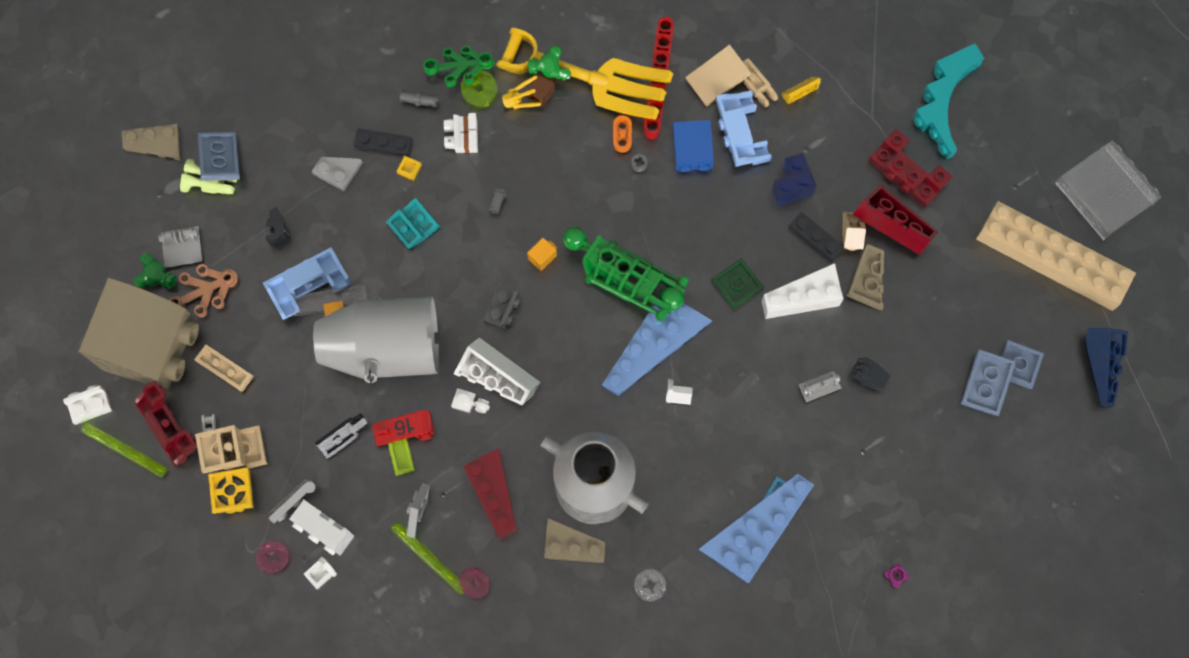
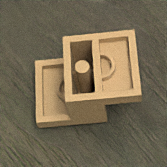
(231, 448)

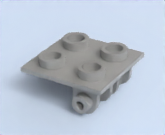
(181, 247)

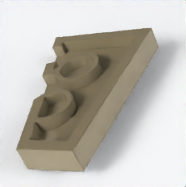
(154, 140)
(867, 279)
(572, 545)

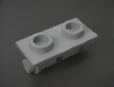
(820, 386)

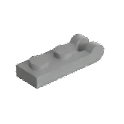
(293, 499)

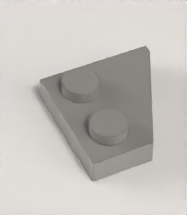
(417, 508)

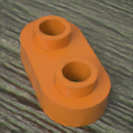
(622, 135)

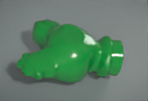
(549, 65)
(153, 274)

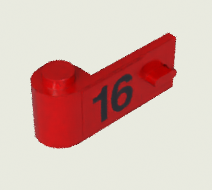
(414, 424)

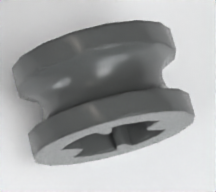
(634, 164)

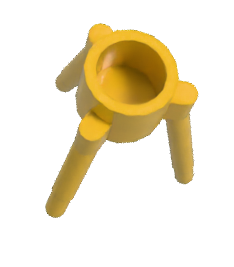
(513, 98)

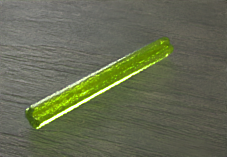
(124, 450)
(427, 557)

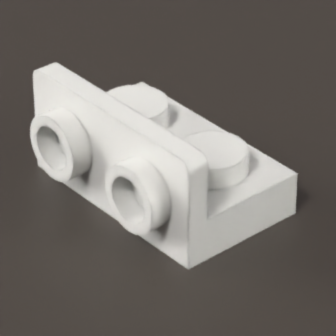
(88, 404)

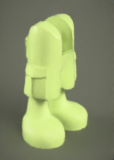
(209, 186)

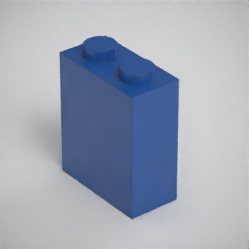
(693, 145)

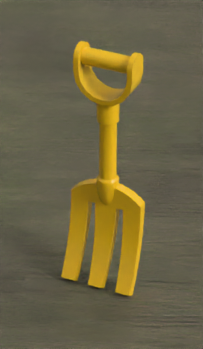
(602, 80)

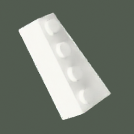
(806, 294)

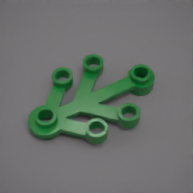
(461, 64)

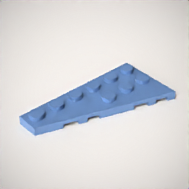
(653, 344)
(751, 537)

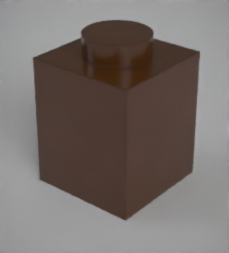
(544, 89)

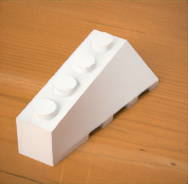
(496, 372)

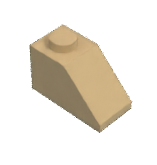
(852, 231)

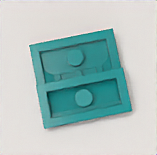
(413, 224)

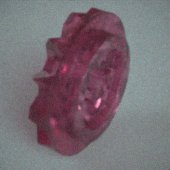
(269, 548)
(481, 580)

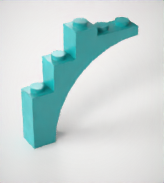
(935, 114)

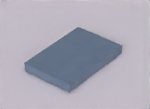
(218, 156)
(988, 382)

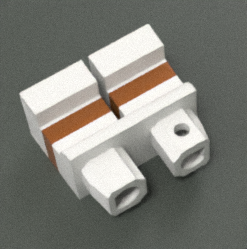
(465, 133)

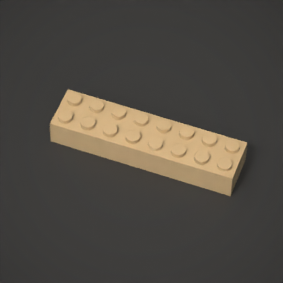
(1056, 256)

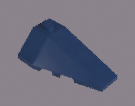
(1105, 353)

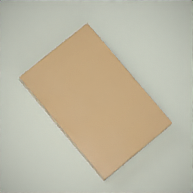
(718, 75)

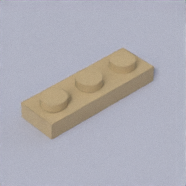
(223, 368)

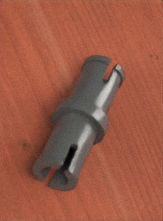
(419, 98)

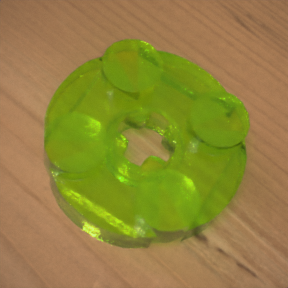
(481, 98)

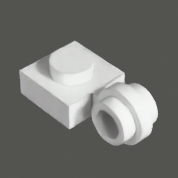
(465, 401)

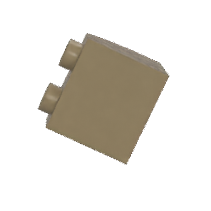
(138, 335)

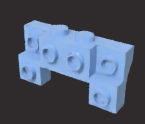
(737, 131)
(305, 278)

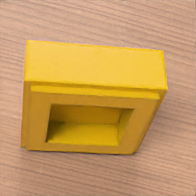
(409, 168)

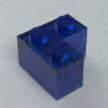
(798, 180)

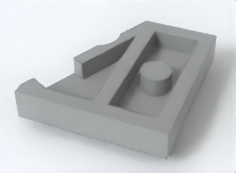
(337, 170)

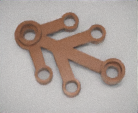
(206, 288)

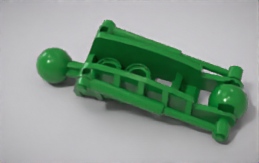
(616, 280)

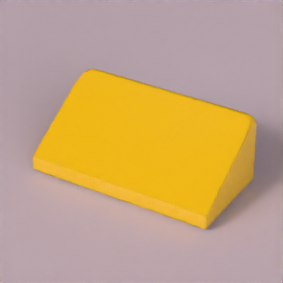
(801, 89)

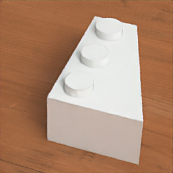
(321, 528)

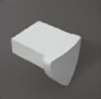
(678, 394)
(320, 572)

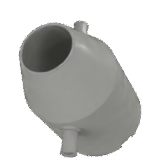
(379, 338)
(594, 502)

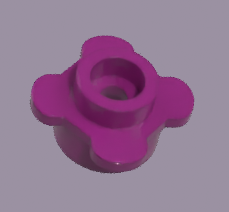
(897, 569)

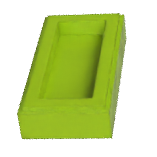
(401, 457)

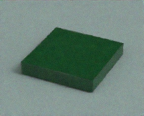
(737, 283)

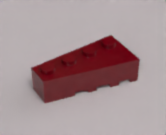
(895, 220)
(491, 488)

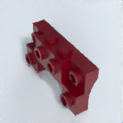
(906, 173)
(171, 436)

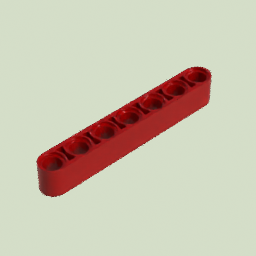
(663, 53)

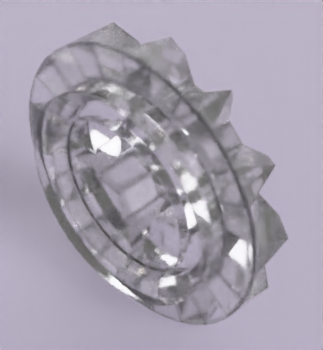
(645, 593)

